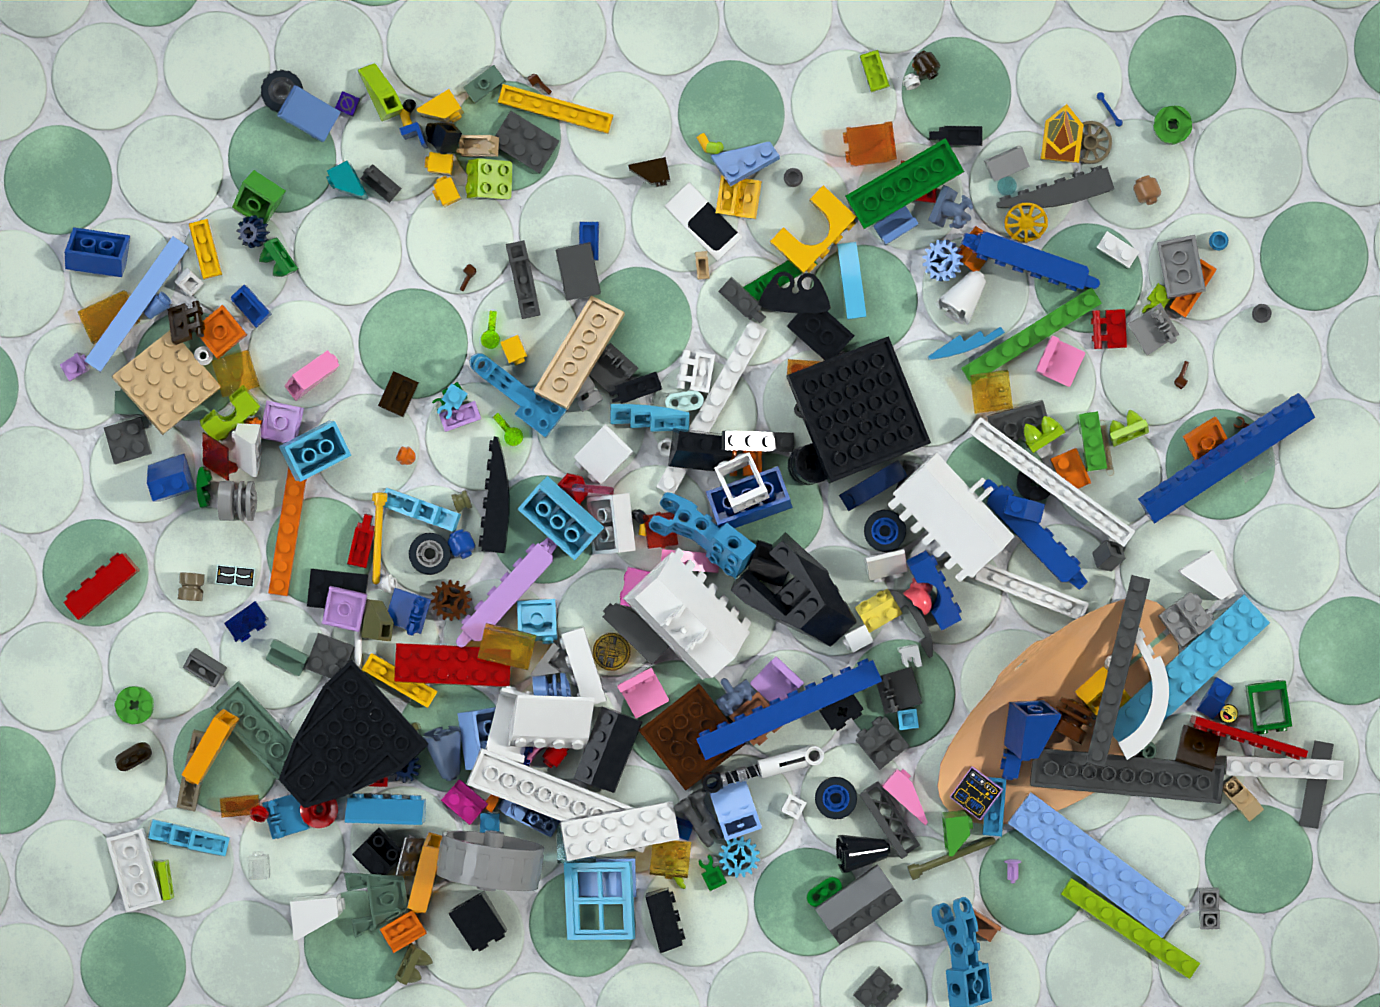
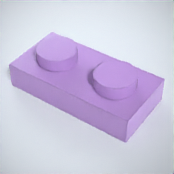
(464, 415)

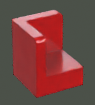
(566, 485)

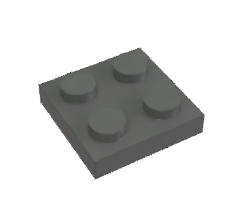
(127, 440)
(328, 655)

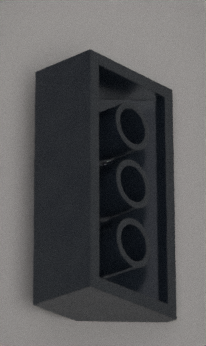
(608, 749)

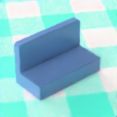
(895, 225)

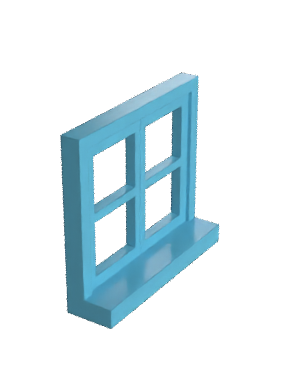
(573, 900)

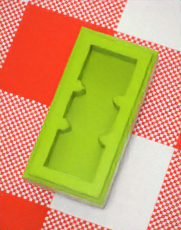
(874, 71)

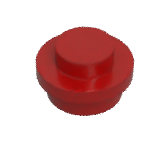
(259, 813)

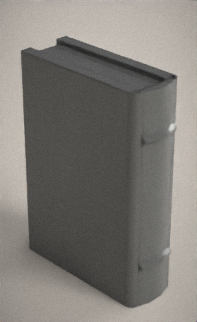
(578, 271)

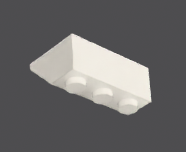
(616, 517)

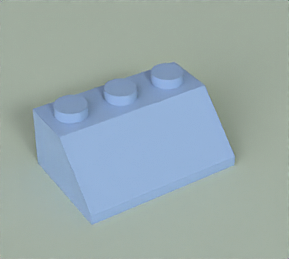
(474, 732)

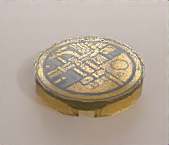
(611, 651)

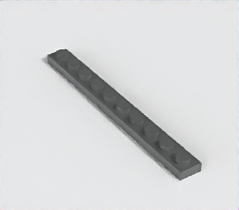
(1118, 671)

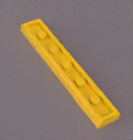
(555, 108)

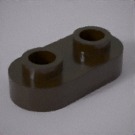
(133, 756)

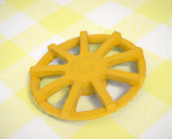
(1026, 222)

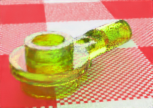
(490, 338)
(513, 436)

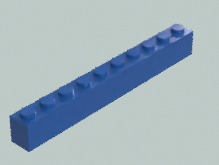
(1226, 458)
(790, 709)

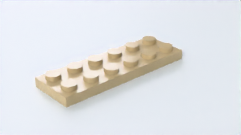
(579, 352)

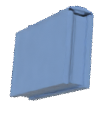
(308, 113)

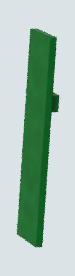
(758, 286)

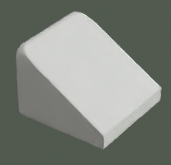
(188, 282)

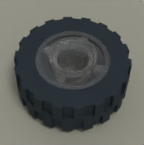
(273, 83)

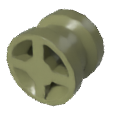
(461, 501)

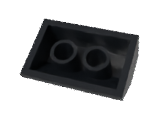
(697, 450)
(665, 919)

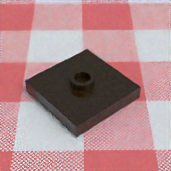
(1197, 748)

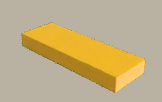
(205, 249)

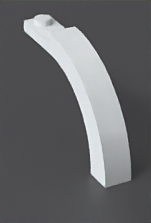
(1160, 687)

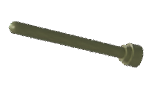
(916, 870)

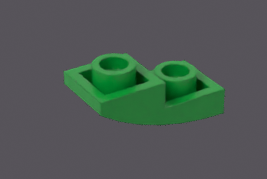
(203, 480)

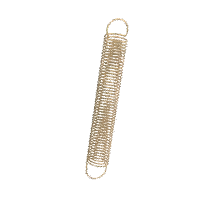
(1105, 443)

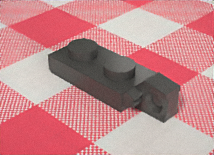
(742, 300)

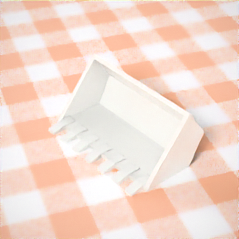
(689, 615)

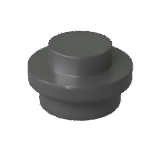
(793, 177)
(1261, 313)

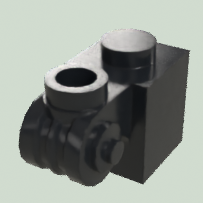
(443, 137)

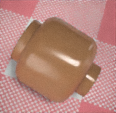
(1147, 190)

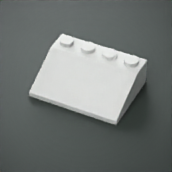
(550, 721)

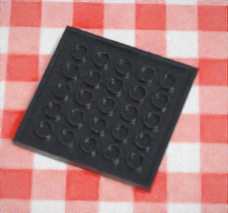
(858, 409)

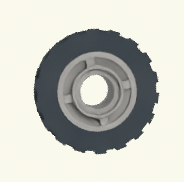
(425, 565)

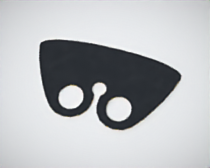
(805, 301)

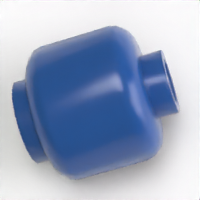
(461, 544)

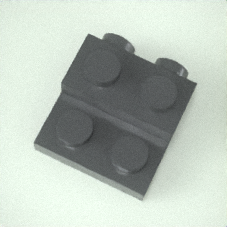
(881, 742)

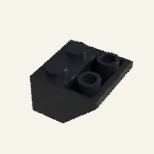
(765, 566)
(378, 853)

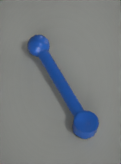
(1100, 96)

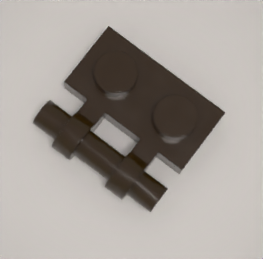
(180, 325)

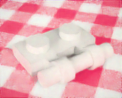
(701, 374)

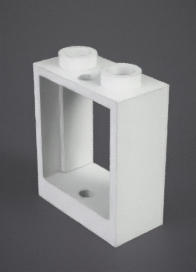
(746, 499)

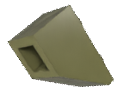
(377, 621)

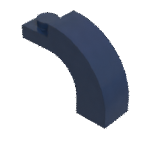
(873, 485)

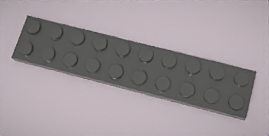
(1127, 777)

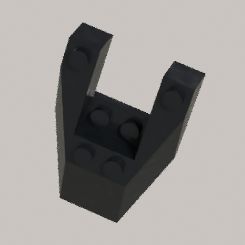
(807, 602)

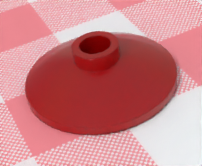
(320, 819)

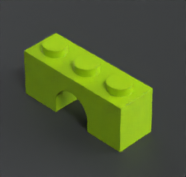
(220, 426)

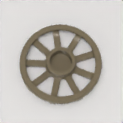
(1091, 142)

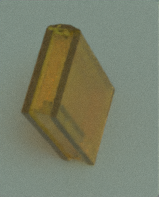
(99, 316)
(506, 646)

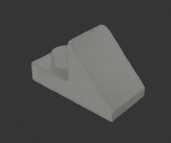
(544, 666)

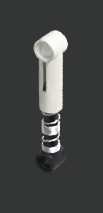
(764, 768)

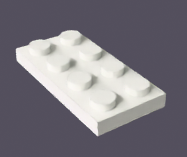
(135, 870)

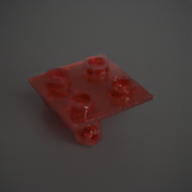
(217, 457)

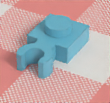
(454, 398)

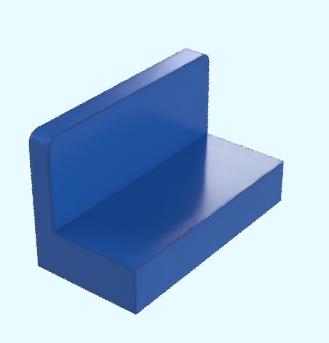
(414, 130)

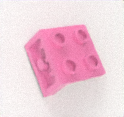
(1060, 361)
(643, 692)

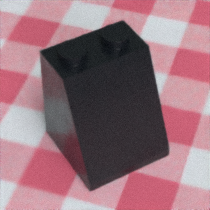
(478, 921)

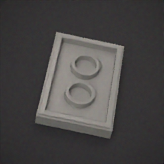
(1181, 266)

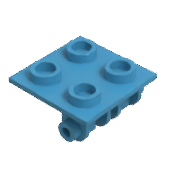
(284, 816)

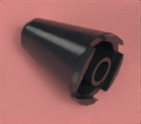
(859, 851)

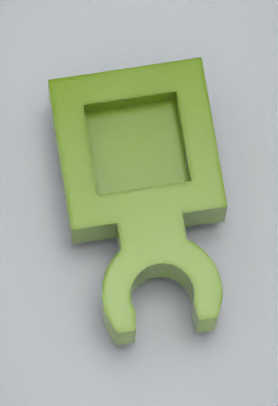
(1156, 297)

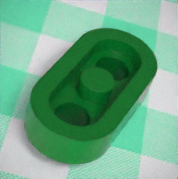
(823, 890)

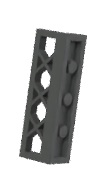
(883, 823)

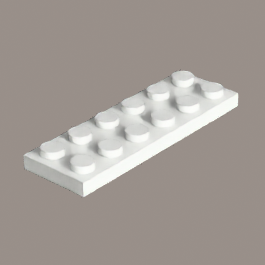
(619, 831)

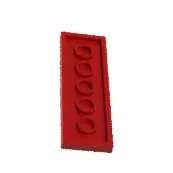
(447, 666)
(1254, 739)

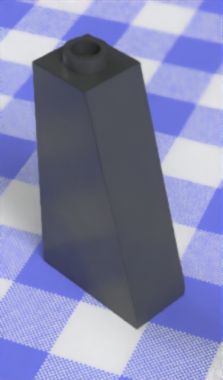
(635, 631)

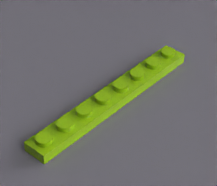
(1130, 928)

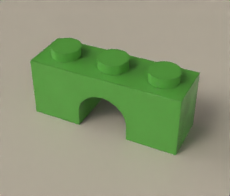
(1092, 441)

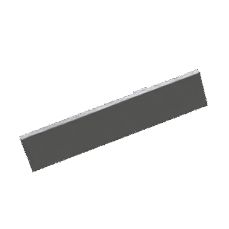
(1315, 789)

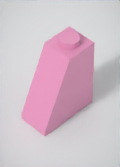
(311, 375)

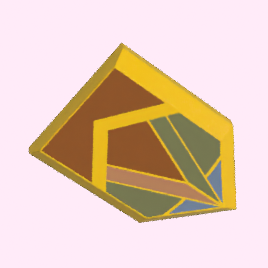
(1062, 136)

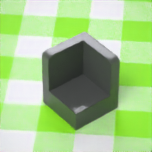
(1108, 555)

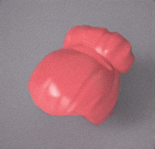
(920, 596)

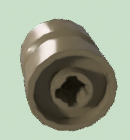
(191, 586)

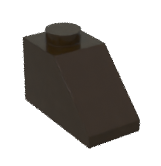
(652, 171)

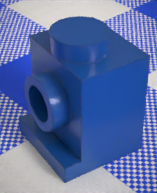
(1010, 765)

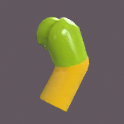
(709, 147)

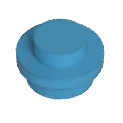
(1218, 240)

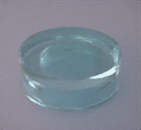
(1006, 186)

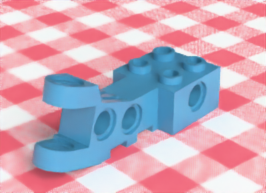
(533, 409)
(723, 544)
(968, 978)

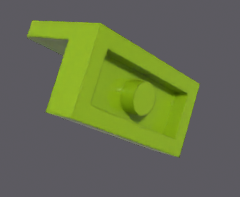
(165, 879)

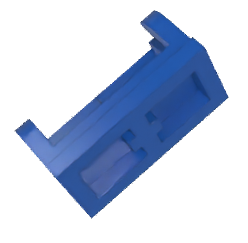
(250, 305)

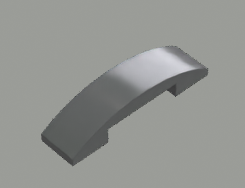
(523, 279)
(926, 642)

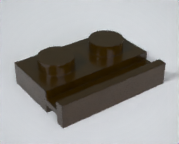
(398, 394)

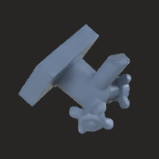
(947, 207)
(735, 696)

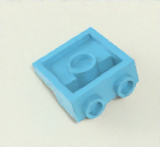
(538, 618)

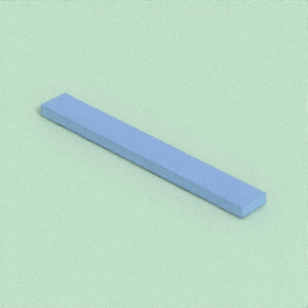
(136, 304)

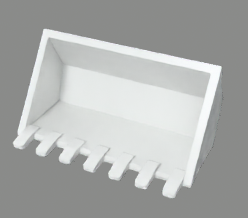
(952, 516)

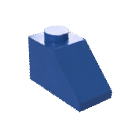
(1023, 508)

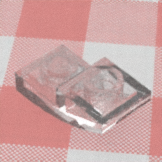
(1258, 465)

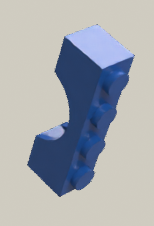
(924, 571)

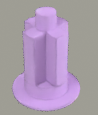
(1012, 869)

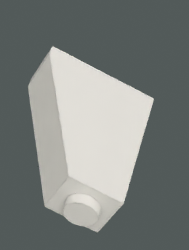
(1210, 575)

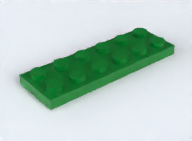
(904, 183)

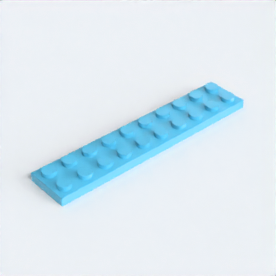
(1196, 663)

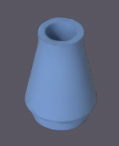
(158, 304)

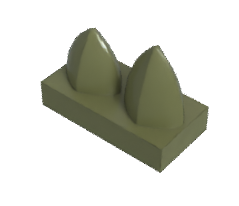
(414, 956)

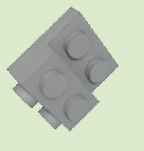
(1186, 618)

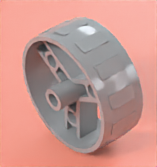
(490, 860)

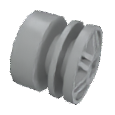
(232, 500)

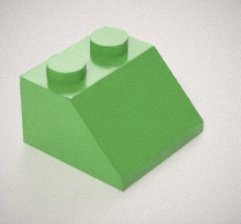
(258, 197)
(955, 829)

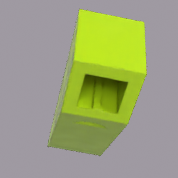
(381, 92)

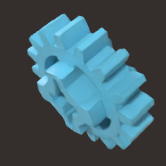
(730, 855)

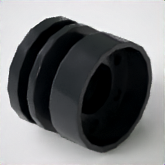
(797, 466)

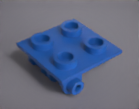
(408, 610)

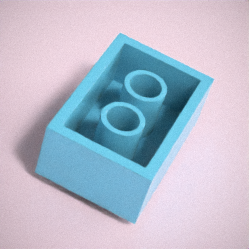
(315, 450)

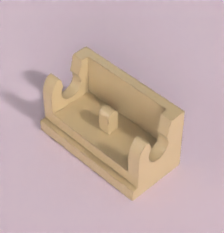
(478, 146)

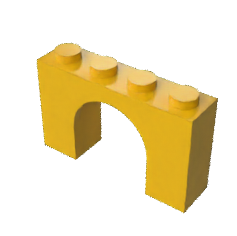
(839, 220)

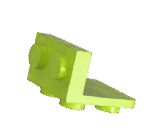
(489, 179)

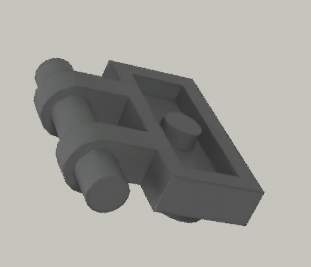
(874, 986)

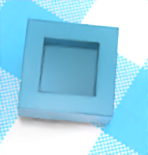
(907, 719)

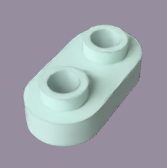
(684, 400)

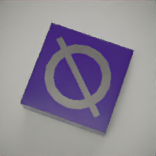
(347, 103)

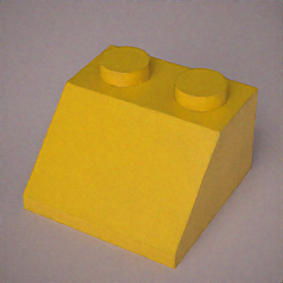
(442, 108)
(1093, 688)

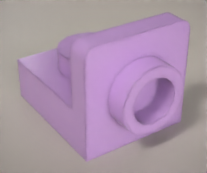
(75, 366)

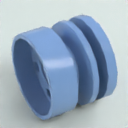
(543, 688)

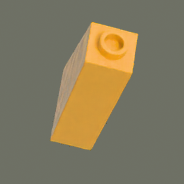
(210, 746)
(425, 874)

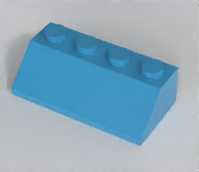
(385, 810)

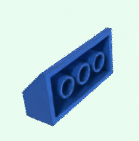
(778, 501)

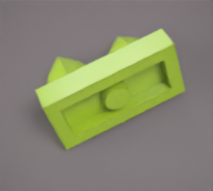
(1135, 428)
(1037, 439)

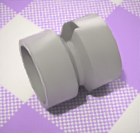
(594, 395)

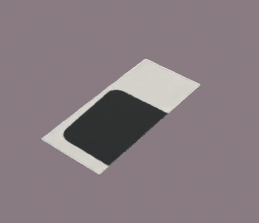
(702, 222)

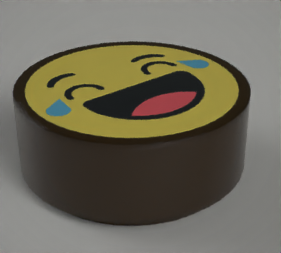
(1228, 713)

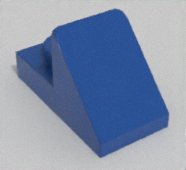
(1214, 698)

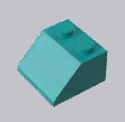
(346, 180)

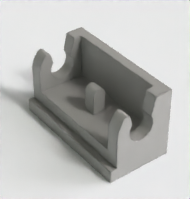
(1006, 163)

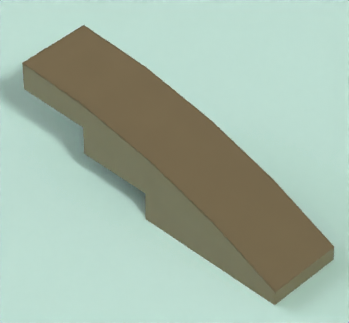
(189, 792)

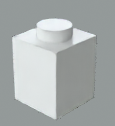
(857, 638)

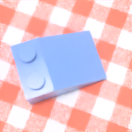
(610, 880)

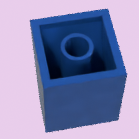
(169, 478)
(1029, 727)

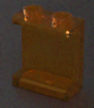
(870, 144)

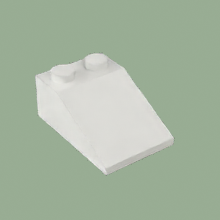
(885, 565)

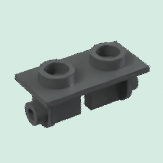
(380, 183)

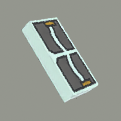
(235, 576)

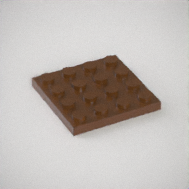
(675, 734)

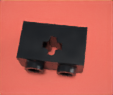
(838, 722)

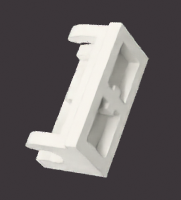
(908, 652)

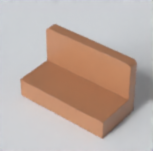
(986, 927)

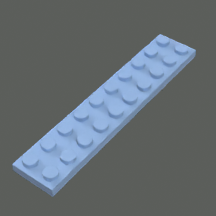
(1096, 864)

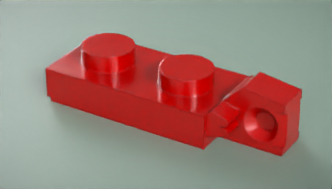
(362, 542)

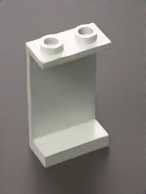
(499, 733)

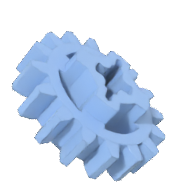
(947, 267)

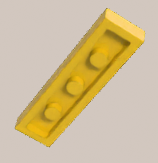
(385, 672)

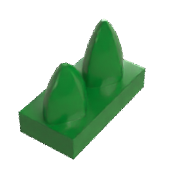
(276, 252)

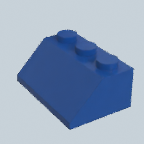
(97, 252)

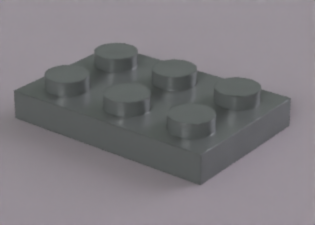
(526, 142)

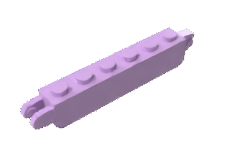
(508, 592)

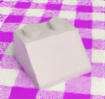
(247, 447)

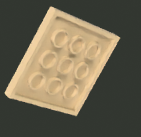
(166, 382)

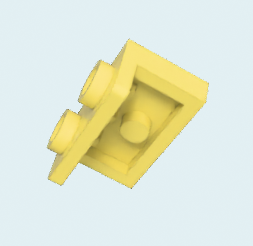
(878, 610)

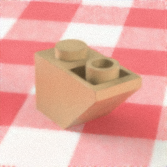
(1242, 798)

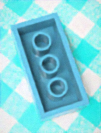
(561, 518)

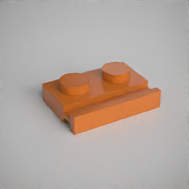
(1071, 468)
(403, 931)

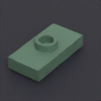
(484, 84)

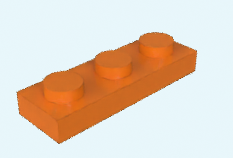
(1183, 304)

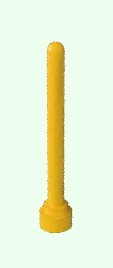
(379, 500)

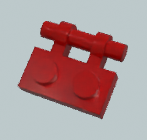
(1115, 329)

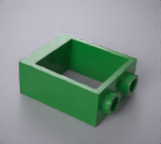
(1268, 686)

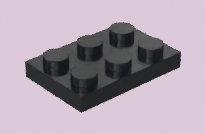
(821, 333)
(321, 580)

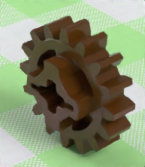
(455, 608)

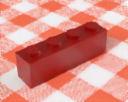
(101, 586)

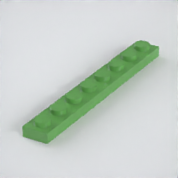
(1033, 334)

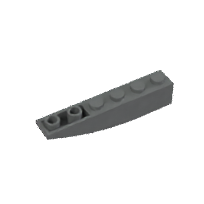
(1063, 191)

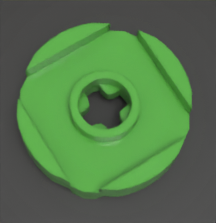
(1172, 113)
(134, 694)

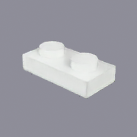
(1117, 249)

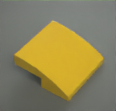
(739, 199)

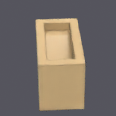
(702, 265)

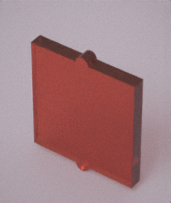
(656, 540)

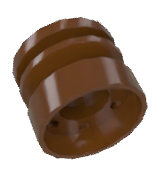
(1072, 720)

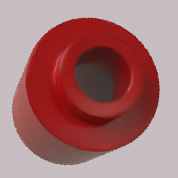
(554, 756)

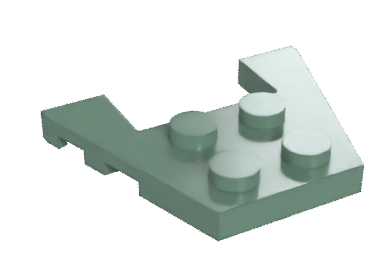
(385, 895)

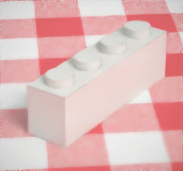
(583, 665)

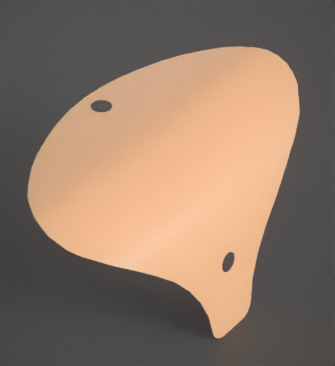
(1051, 671)

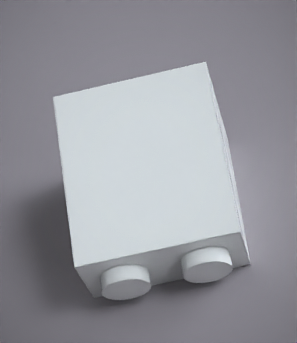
(602, 455)
(313, 912)

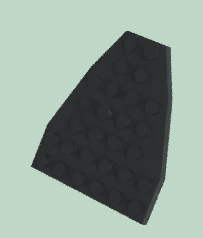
(348, 741)

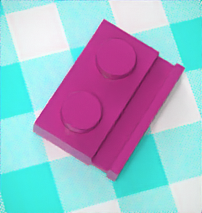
(464, 801)

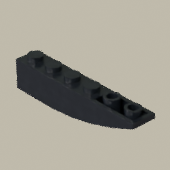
(496, 503)

